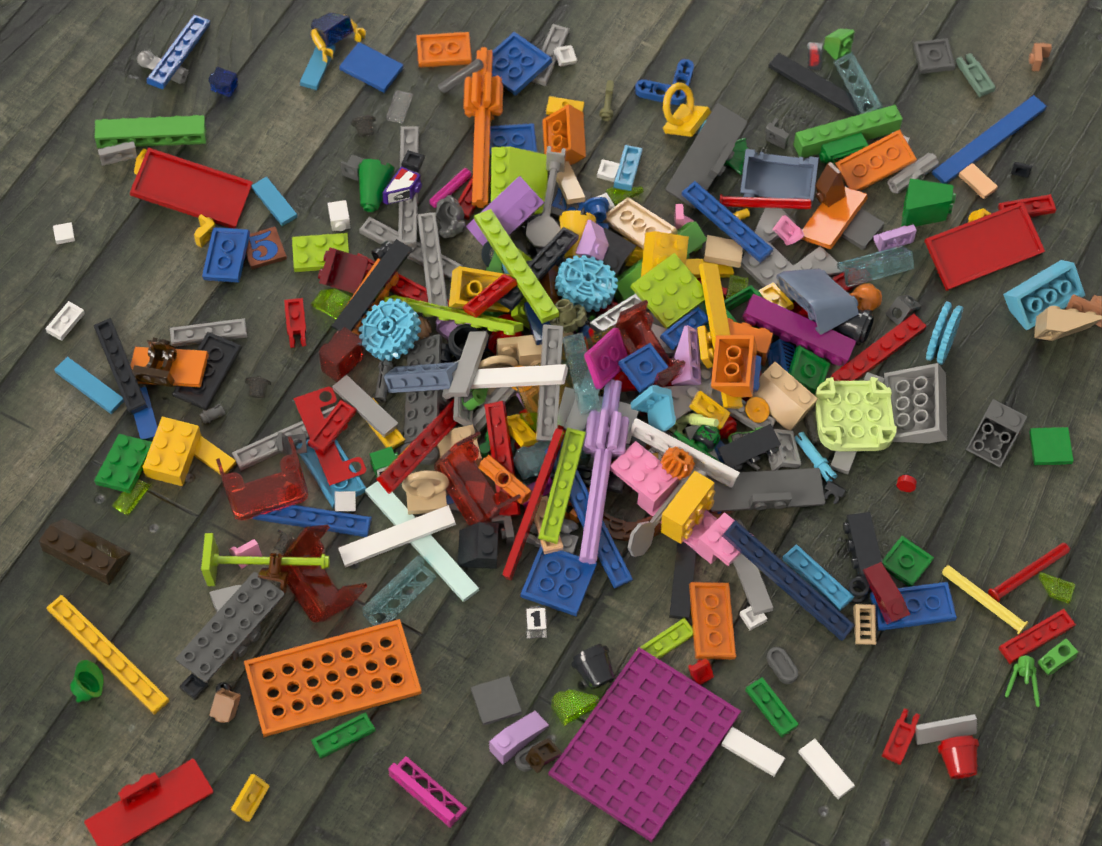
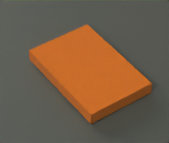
(444, 49)

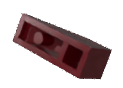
(886, 593)

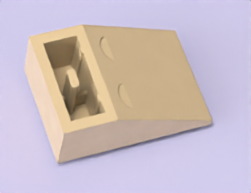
(1058, 323)

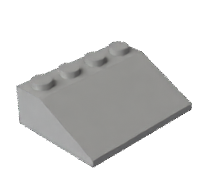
(919, 403)

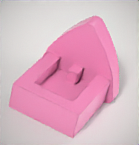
(679, 217)
(788, 231)
(248, 549)

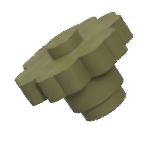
(569, 316)

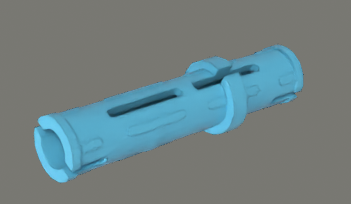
(815, 457)

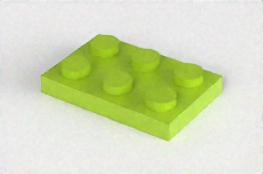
(310, 250)

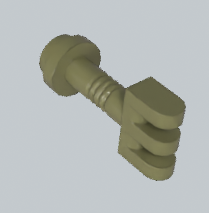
(606, 113)

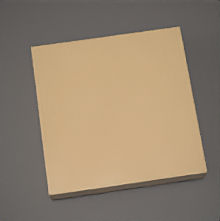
(723, 251)

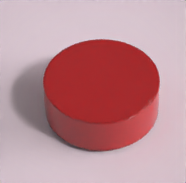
(906, 483)

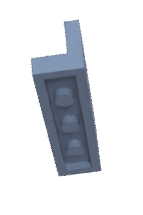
(420, 377)

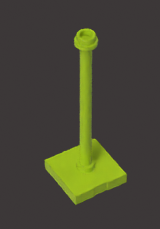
(212, 559)

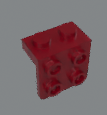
(342, 270)

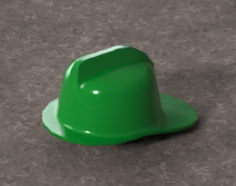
(87, 681)

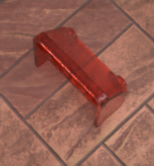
(636, 332)
(469, 486)
(266, 493)
(311, 583)

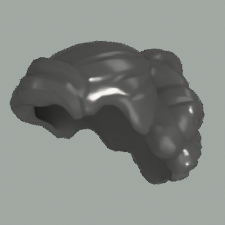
(450, 217)

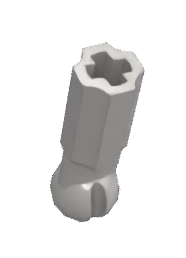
(148, 60)

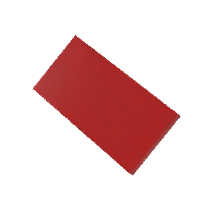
(191, 188)
(984, 246)

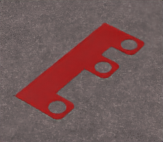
(312, 417)

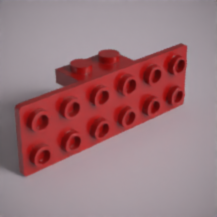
(148, 804)

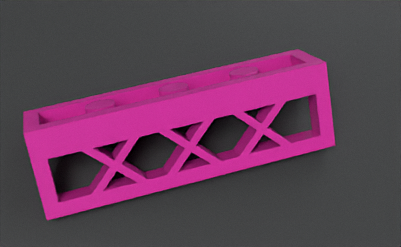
(423, 795)

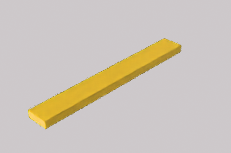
(716, 315)
(108, 654)

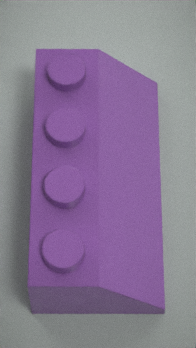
(511, 208)

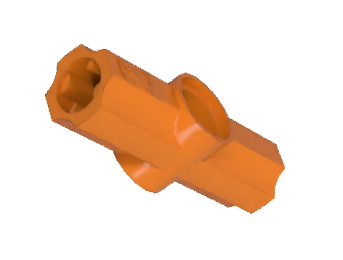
(497, 472)

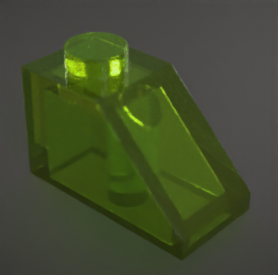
(331, 302)
(572, 705)

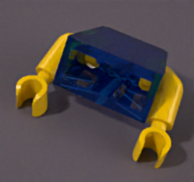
(331, 29)

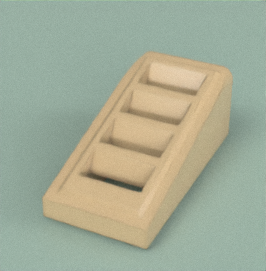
(857, 608)

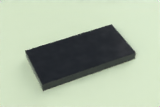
(219, 362)

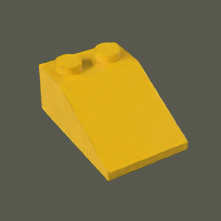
(468, 283)

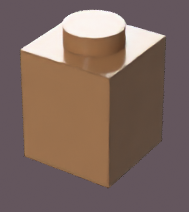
(225, 705)

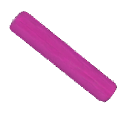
(451, 186)

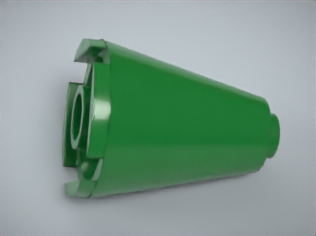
(372, 182)

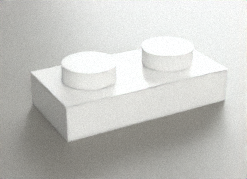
(65, 321)

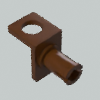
(274, 572)

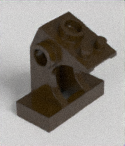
(157, 352)

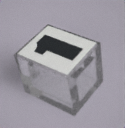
(536, 622)

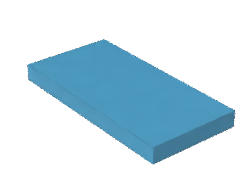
(314, 466)

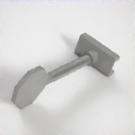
(544, 228)
(642, 535)

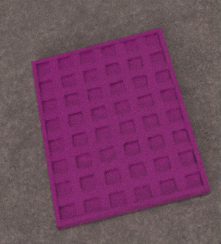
(644, 744)

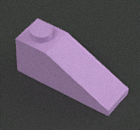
(689, 352)
(517, 736)

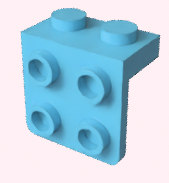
(658, 405)

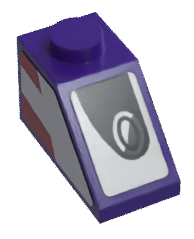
(402, 186)

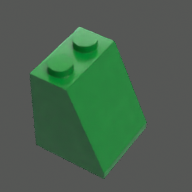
(927, 202)

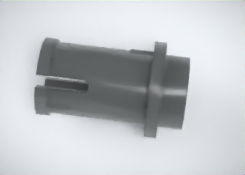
(212, 414)

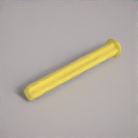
(984, 599)

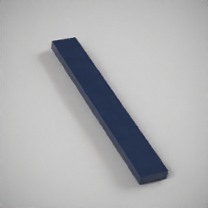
(788, 580)

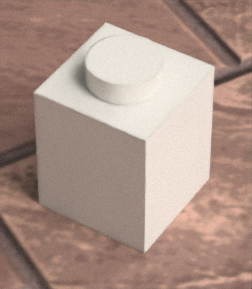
(339, 215)

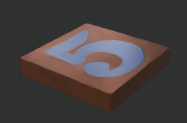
(264, 248)

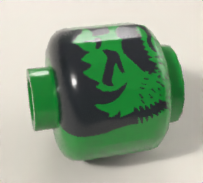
(706, 437)

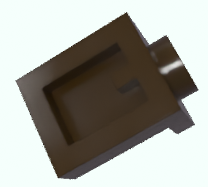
(542, 754)

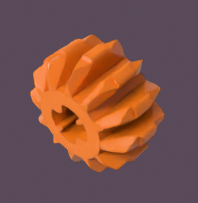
(677, 463)

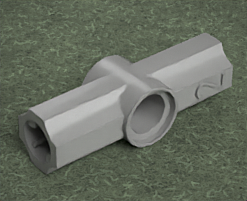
(914, 171)
(499, 394)

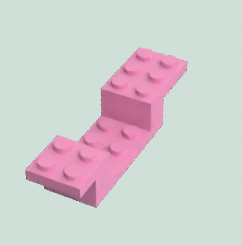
(645, 475)

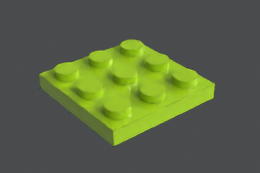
(669, 291)

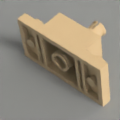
(522, 349)

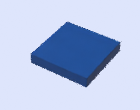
(643, 367)

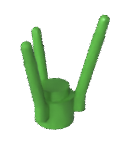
(1025, 668)

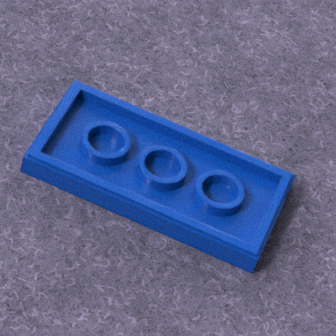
(926, 606)

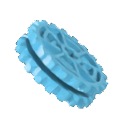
(586, 282)
(390, 329)
(944, 333)

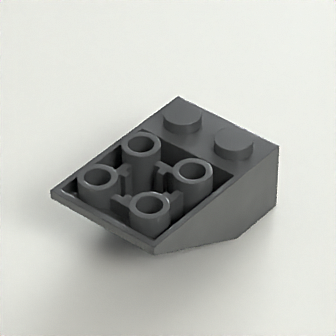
(997, 433)

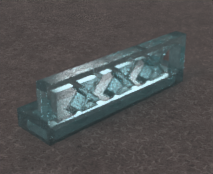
(862, 79)
(876, 265)
(395, 586)

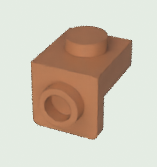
(1035, 57)

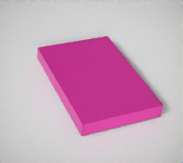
(604, 358)

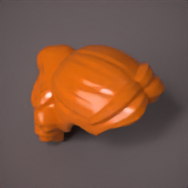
(867, 296)

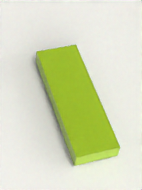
(669, 639)

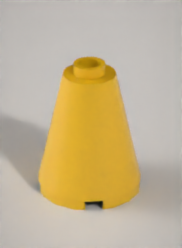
(576, 223)

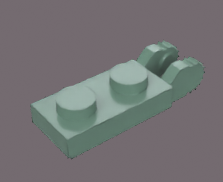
(976, 75)

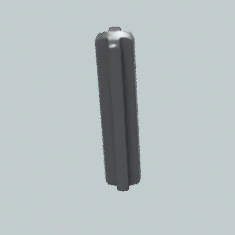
(460, 76)

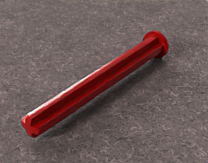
(765, 202)
(1028, 572)

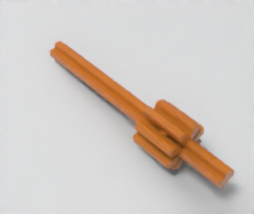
(483, 100)

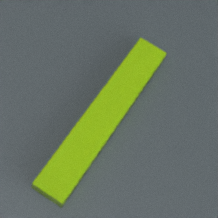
(562, 485)

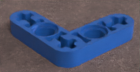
(660, 86)

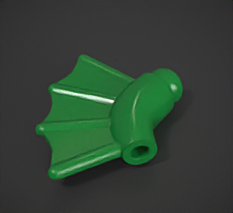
(737, 159)

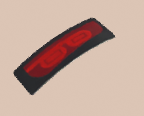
(814, 56)

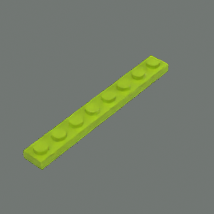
(516, 266)
(446, 313)

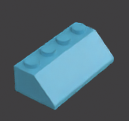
(1048, 288)

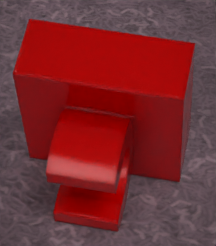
(701, 671)

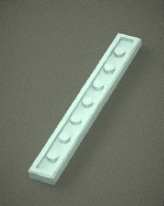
(426, 546)

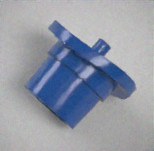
(597, 207)

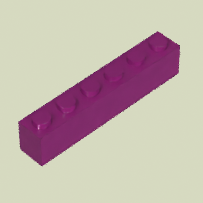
(798, 330)

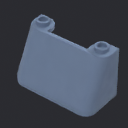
(778, 176)
(819, 296)

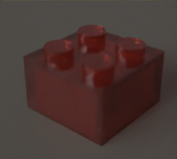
(341, 354)

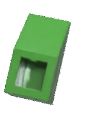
(839, 43)

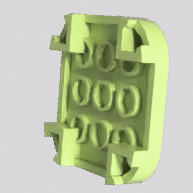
(854, 415)

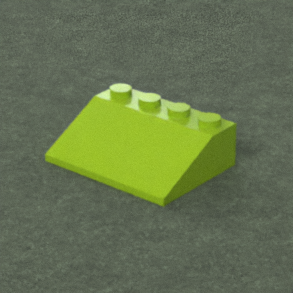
(512, 162)

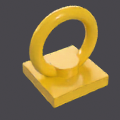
(687, 117)

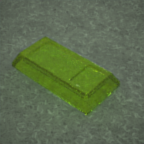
(127, 501)

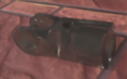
(811, 426)

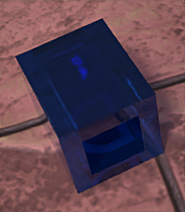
(223, 81)

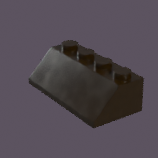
(83, 550)

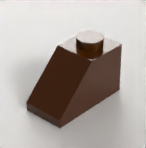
(830, 186)

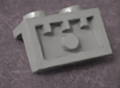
(788, 452)

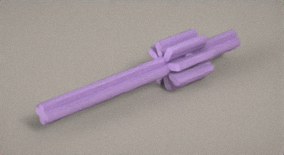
(603, 440)

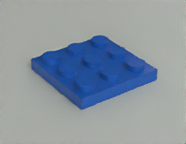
(518, 62)
(558, 581)

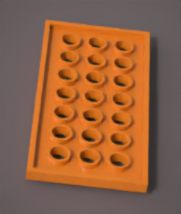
(330, 707)

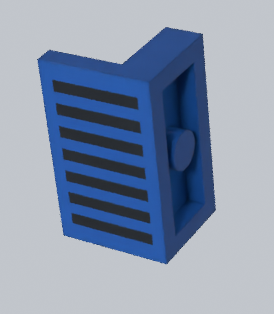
(781, 353)

